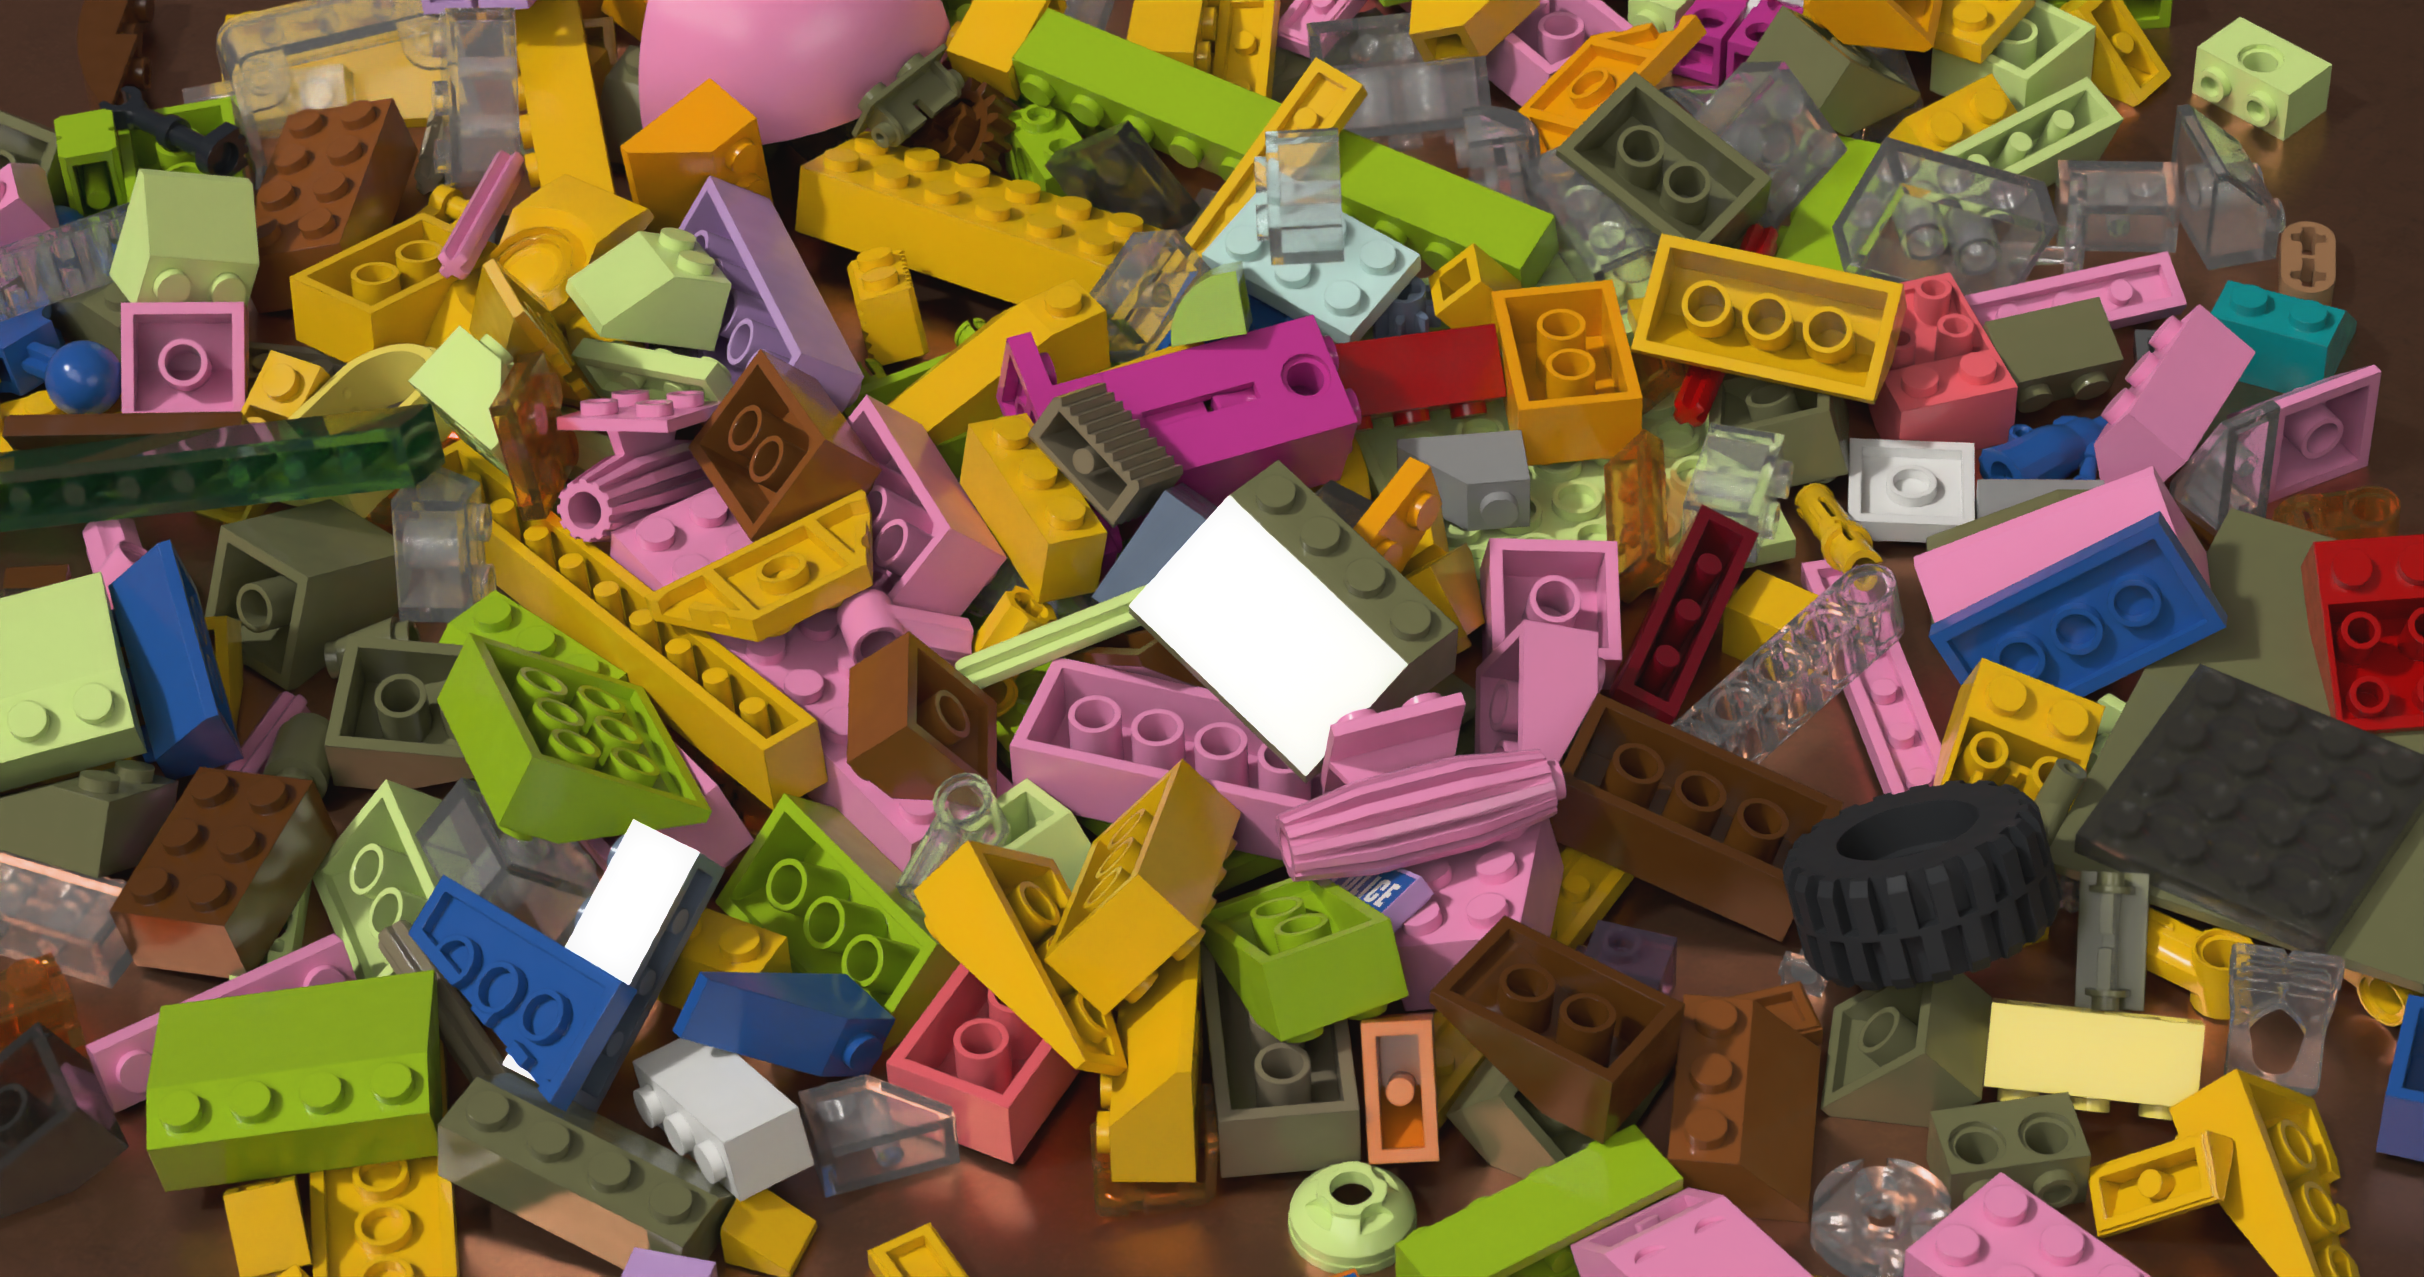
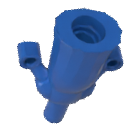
(2045, 451)

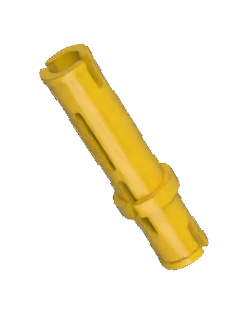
(1841, 539)

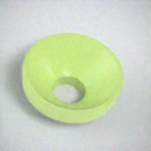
(1351, 1236)

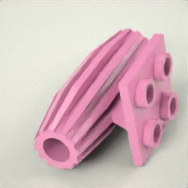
(648, 462)
(1408, 796)

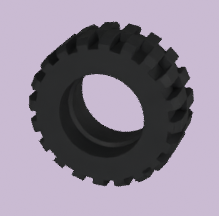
(1922, 885)

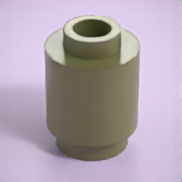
(301, 751)

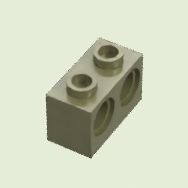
(2026, 1138)

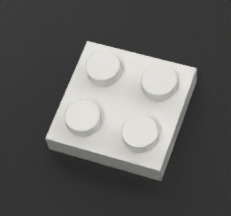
(1910, 487)

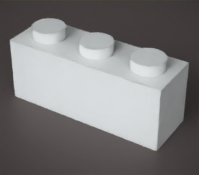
(722, 1116)

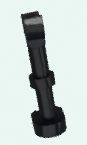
(215, 154)

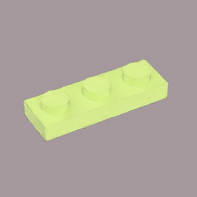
(624, 367)

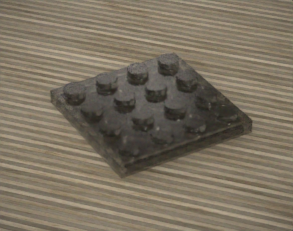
(2259, 810)

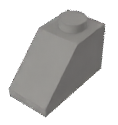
(1477, 475)

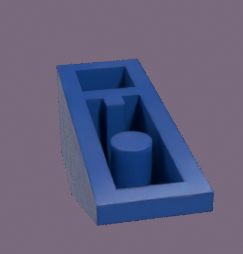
(788, 1019)

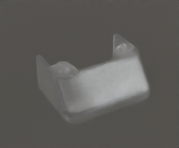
(263, 45)

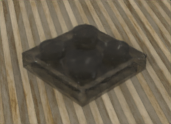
(1123, 175)

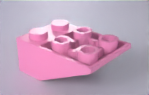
(1684, 1237)

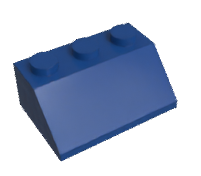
(172, 666)

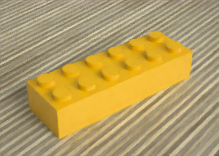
(958, 219)

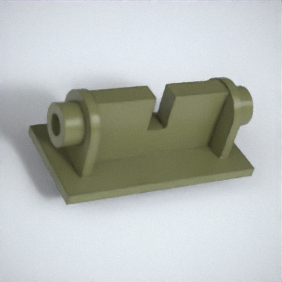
(919, 82)
(2112, 940)

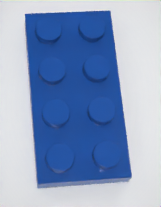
(2089, 613)

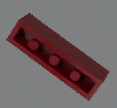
(1683, 615)

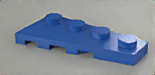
(524, 986)

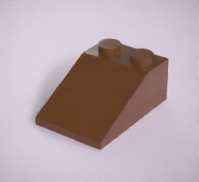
(1562, 1026)

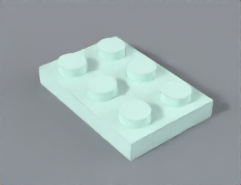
(1340, 295)

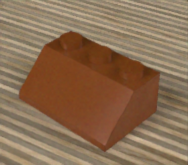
(1745, 1107)

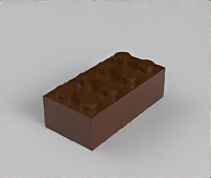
(1685, 815)

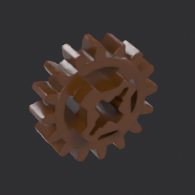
(970, 127)

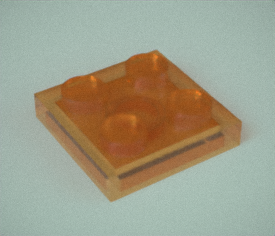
(526, 428)

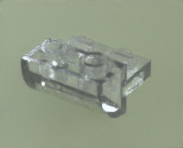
(1494, 146)

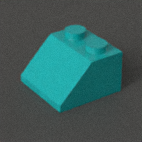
(2291, 336)

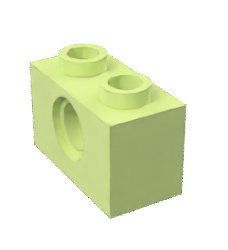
(2262, 78)

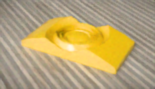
(546, 244)

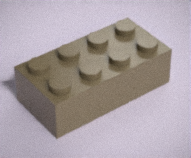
(1276, 1100)

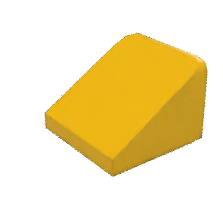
(766, 1234)

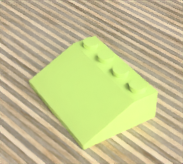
(62, 684)

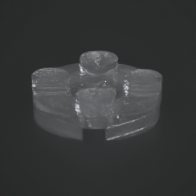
(1853, 1193)

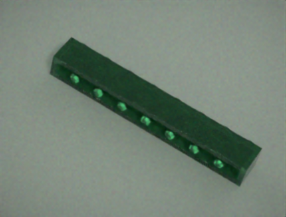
(219, 467)

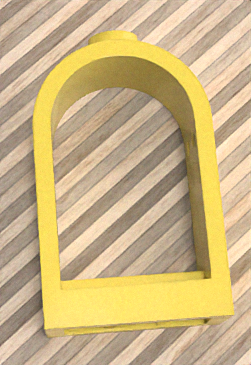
(370, 384)

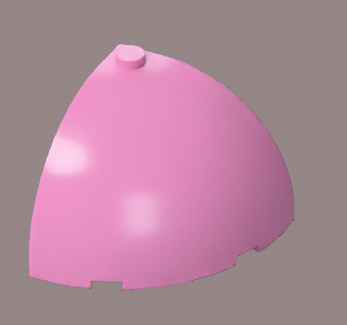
(783, 60)

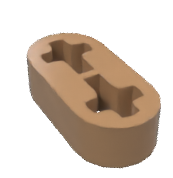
(2314, 268)

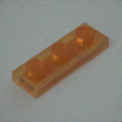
(1638, 513)

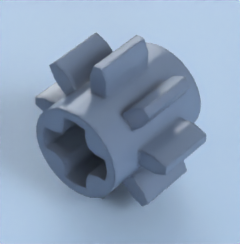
(1409, 313)

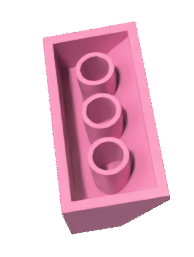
(2013, 550)

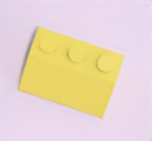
(2093, 1056)

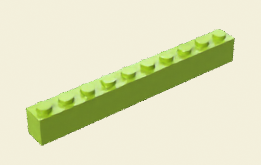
(1216, 122)

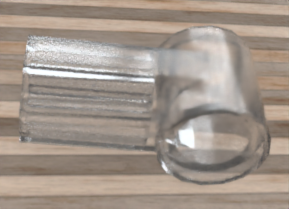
(953, 803)

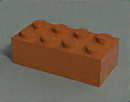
(328, 189)

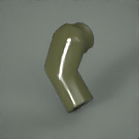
(2058, 795)

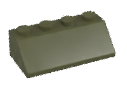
(578, 1173)

